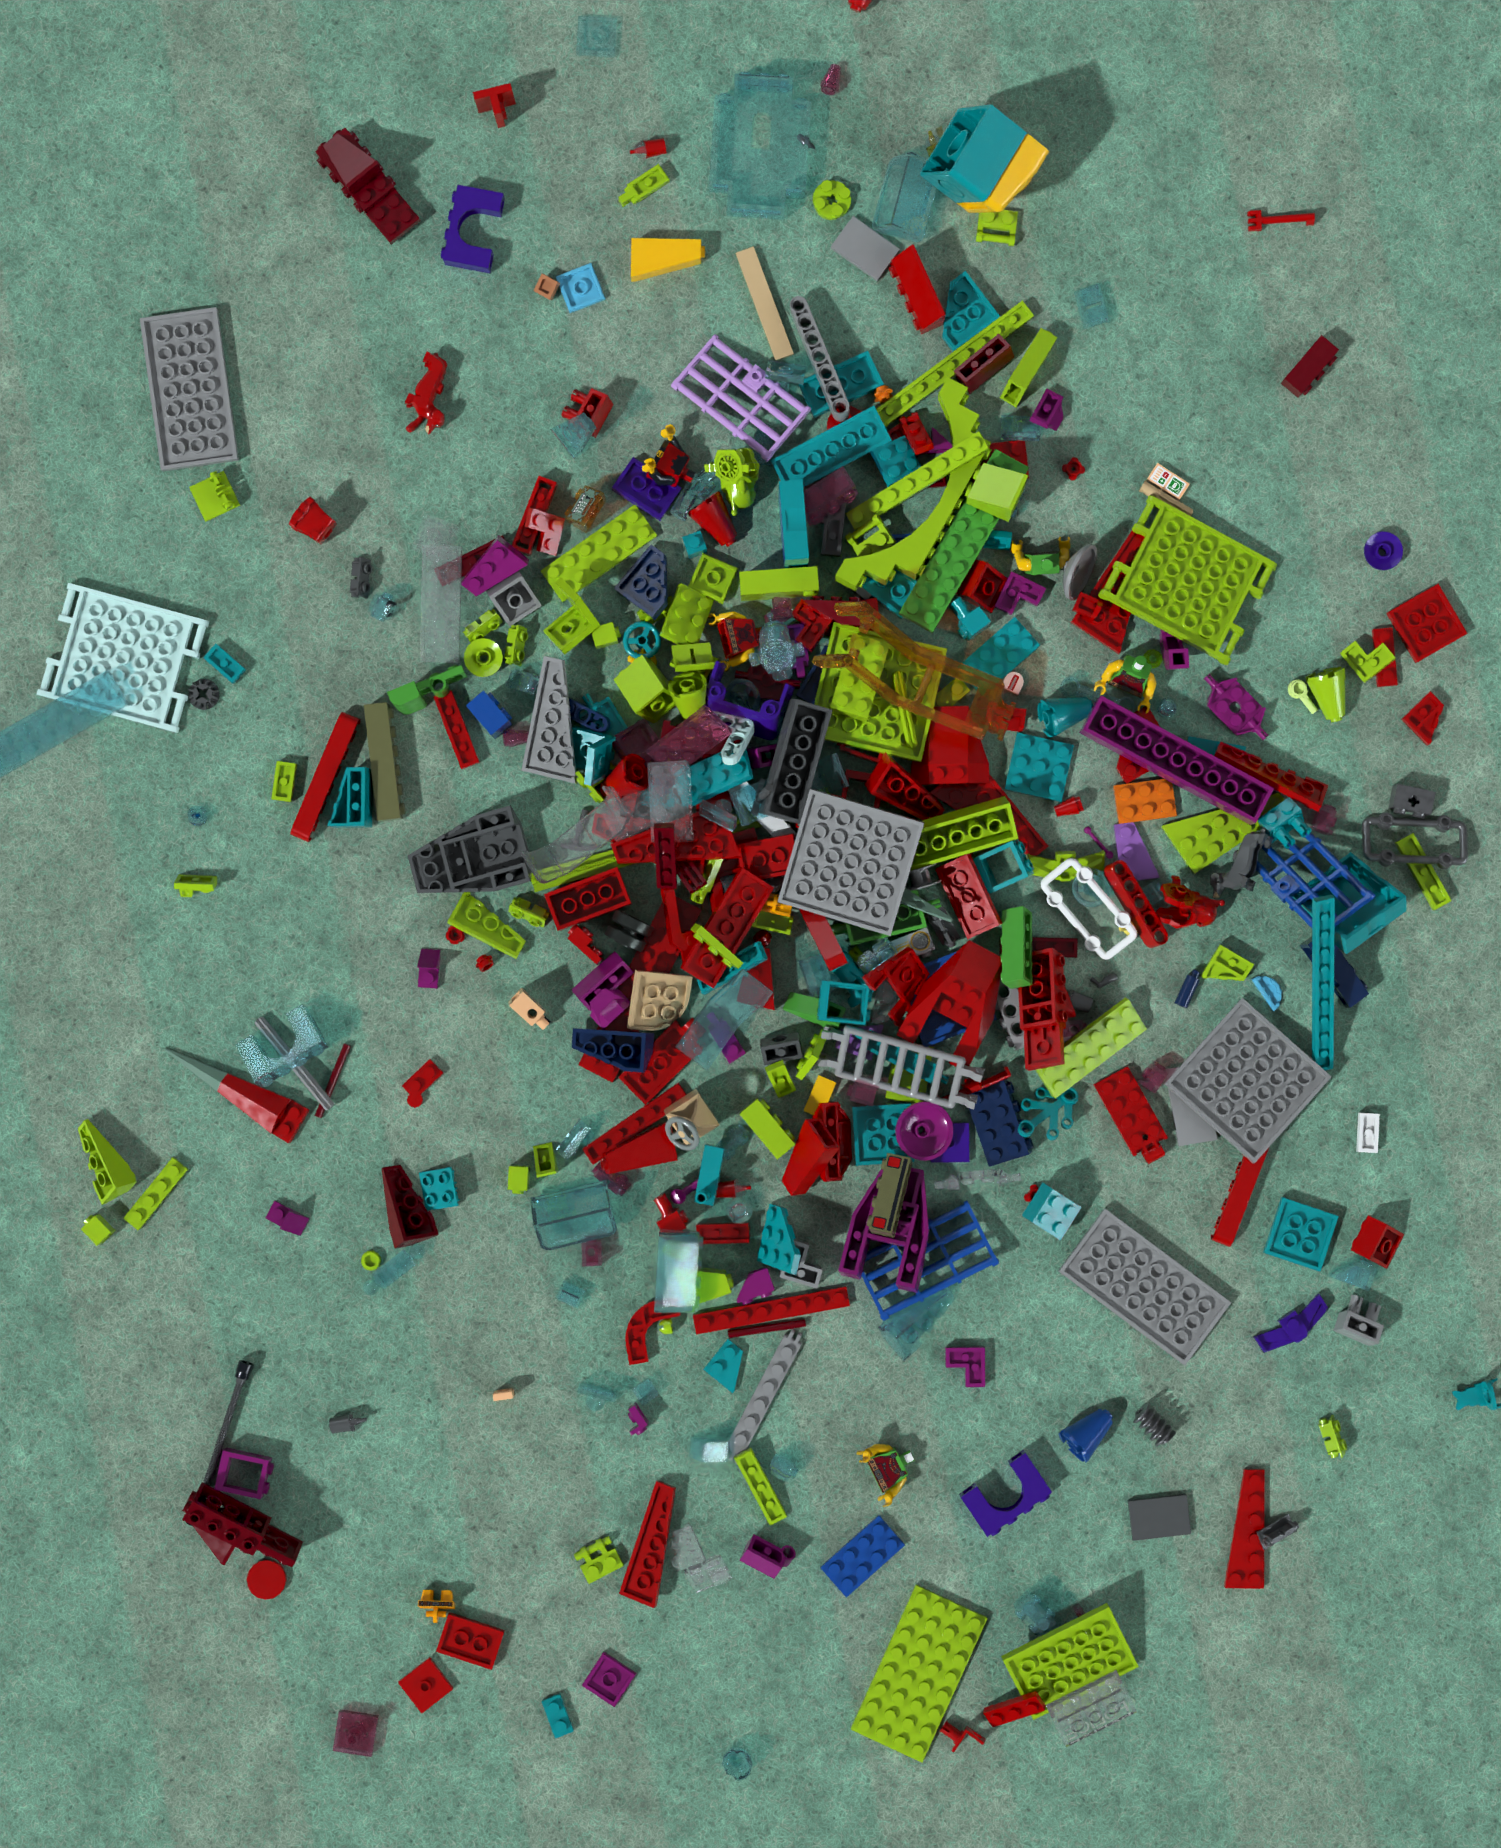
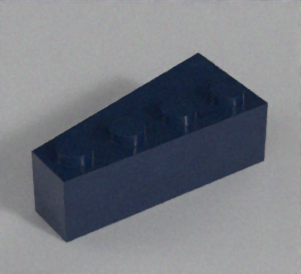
(1346, 982)

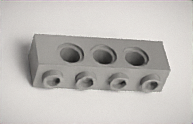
(1006, 1022)

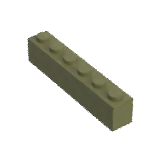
(383, 761)

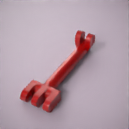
(1259, 220)

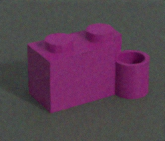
(766, 1556)

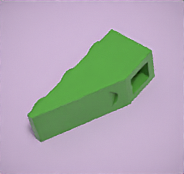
(807, 1008)

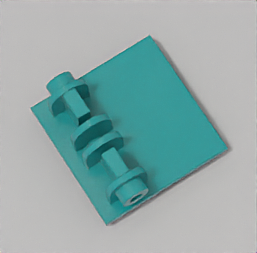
(439, 1188)

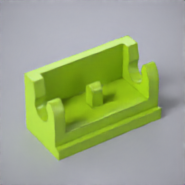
(773, 922)

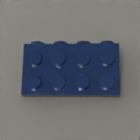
(997, 1124)

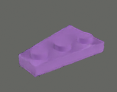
(1133, 851)

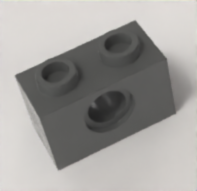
(781, 1047)

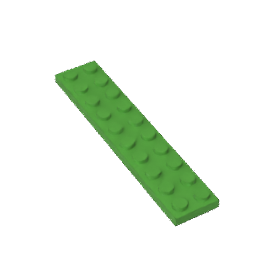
(953, 558)

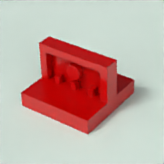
(495, 99)

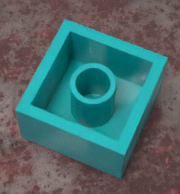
(1051, 1211)

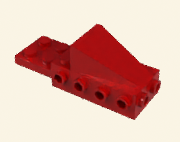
(1045, 1010)

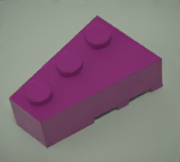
(493, 566)

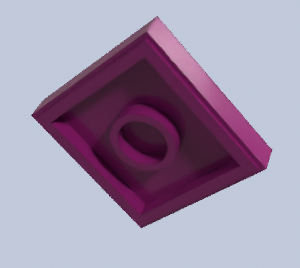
(609, 1679)

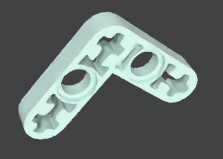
(741, 730)

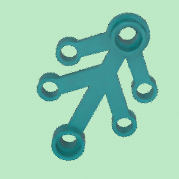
(1051, 1110)

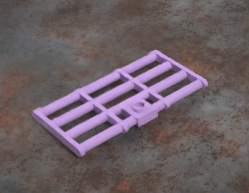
(751, 386)

